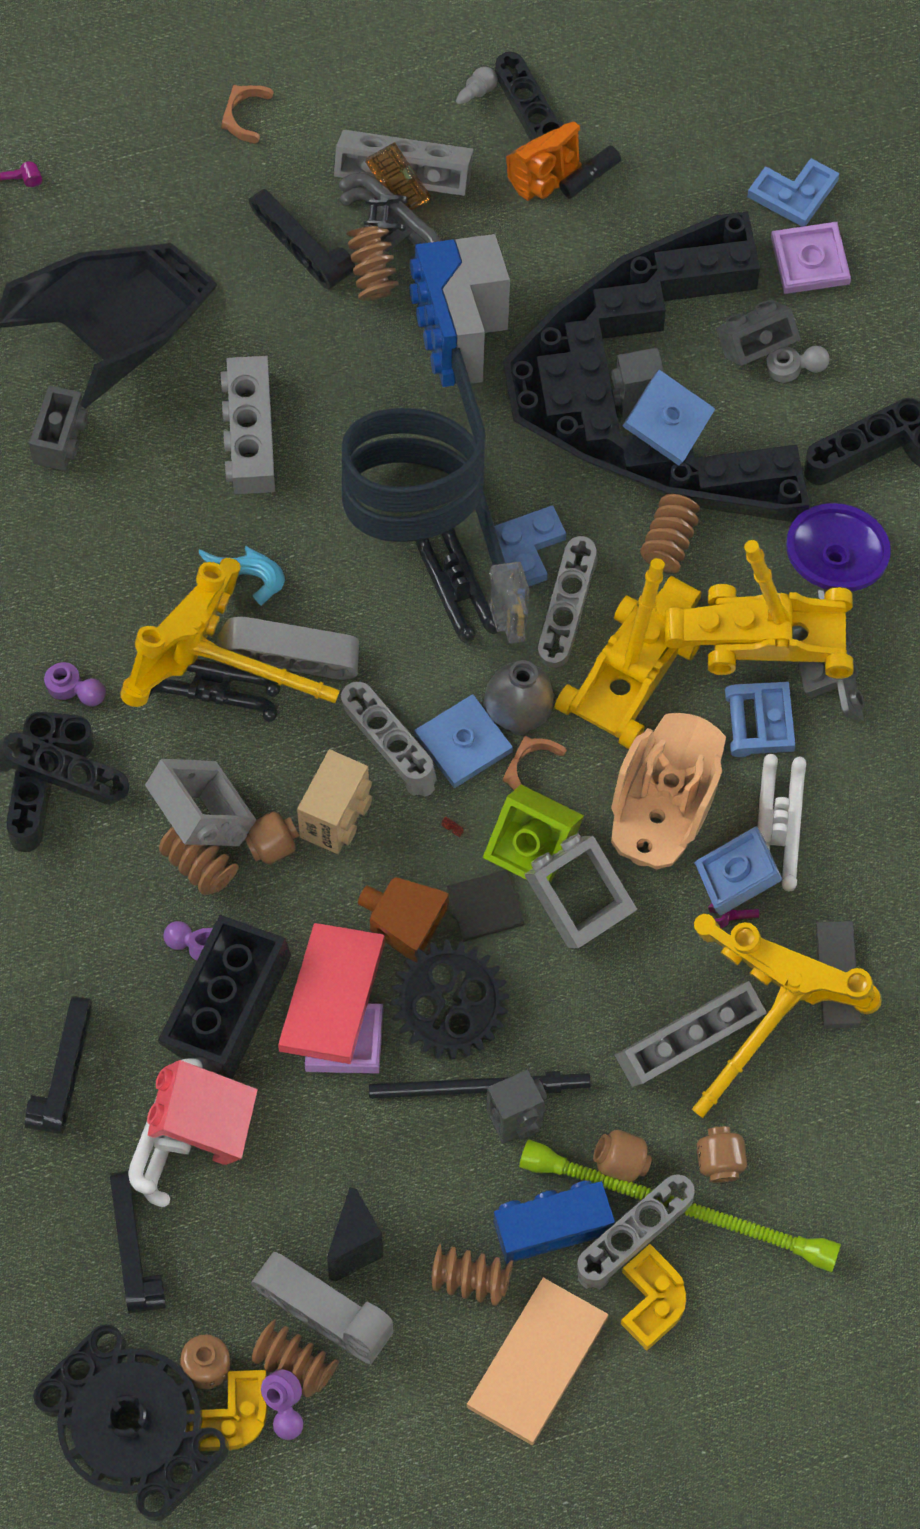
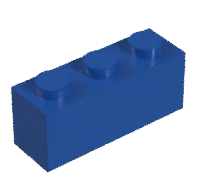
(553, 1221)

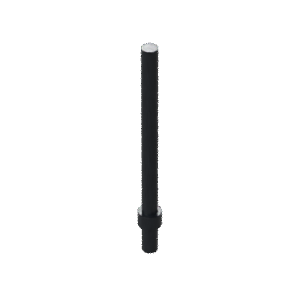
(551, 1081)

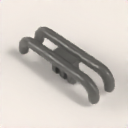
(416, 230)

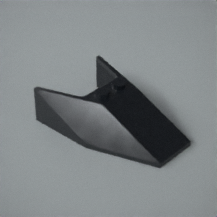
(114, 301)

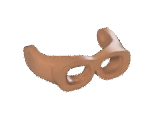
(237, 95)
(529, 745)

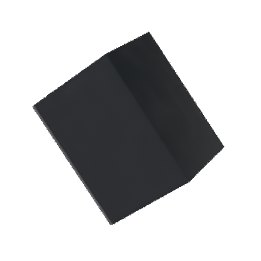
(356, 1239)

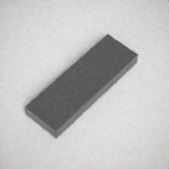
(837, 950)

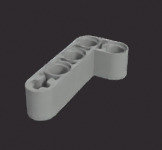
(292, 647)
(354, 1328)

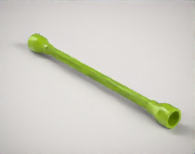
(817, 1251)

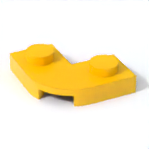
(663, 1293)
(245, 1412)

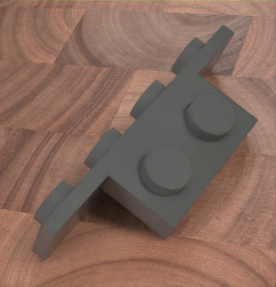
(817, 682)

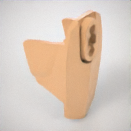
(669, 778)

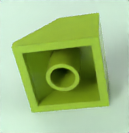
(528, 829)

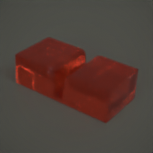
(449, 824)

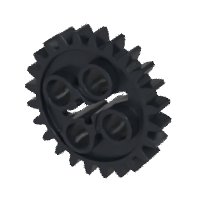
(420, 984)

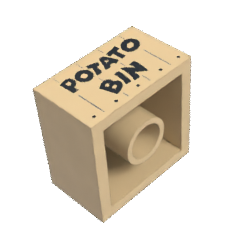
(334, 802)

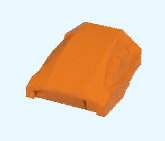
(544, 162)

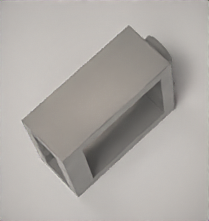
(173, 790)
(599, 922)

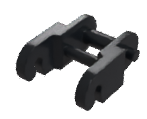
(386, 201)

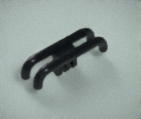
(456, 584)
(213, 684)

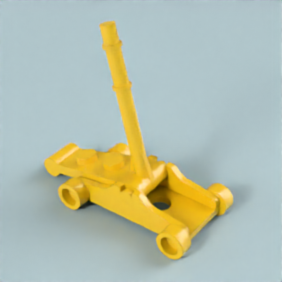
(763, 624)
(182, 638)
(634, 655)
(798, 980)

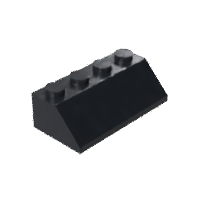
(226, 995)

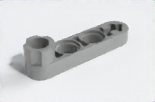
(564, 601)
(420, 774)
(635, 1229)

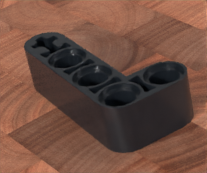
(829, 460)
(60, 729)

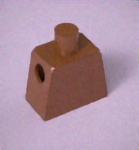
(405, 914)

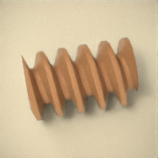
(372, 262)
(671, 531)
(198, 863)
(470, 1275)
(287, 1355)

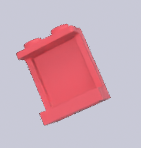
(202, 1110)

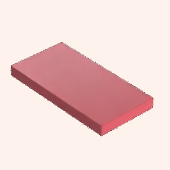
(331, 993)

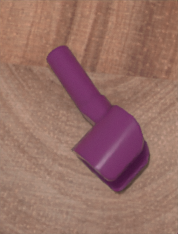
(27, 171)
(733, 915)

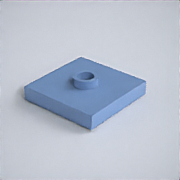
(668, 417)
(463, 741)
(738, 871)

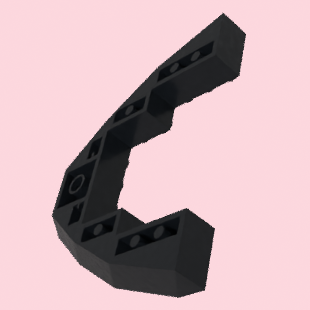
(564, 386)

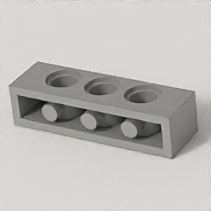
(437, 165)
(256, 472)
(690, 1034)

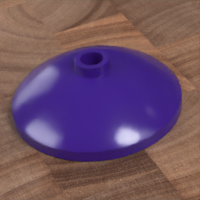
(840, 535)

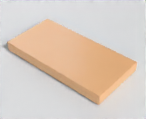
(537, 1361)

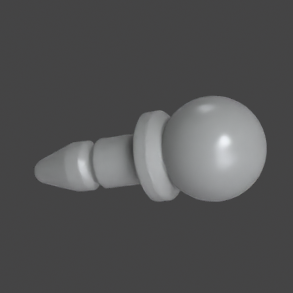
(482, 81)

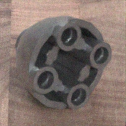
(519, 697)

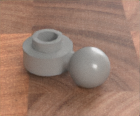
(814, 359)

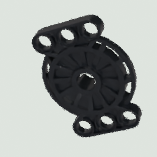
(125, 1454)

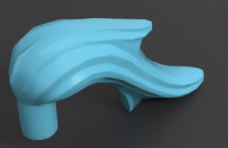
(256, 565)

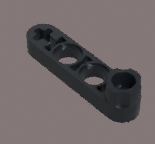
(525, 107)
(324, 267)
(61, 775)
(52, 1112)
(140, 1292)

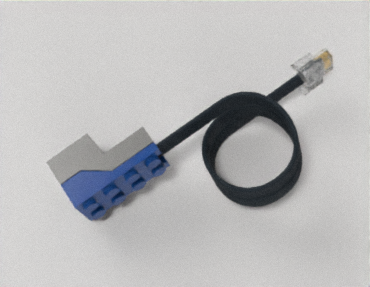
(459, 298)

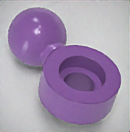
(90, 691)
(179, 936)
(287, 1422)

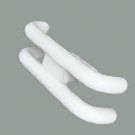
(783, 823)
(163, 1145)

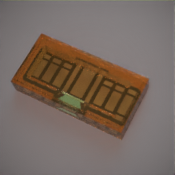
(397, 175)

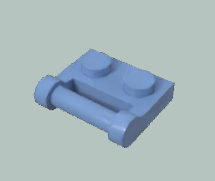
(772, 718)

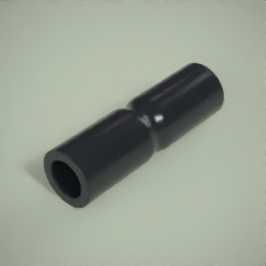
(593, 169)

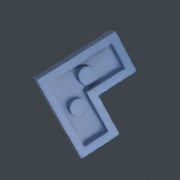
(798, 198)
(526, 535)

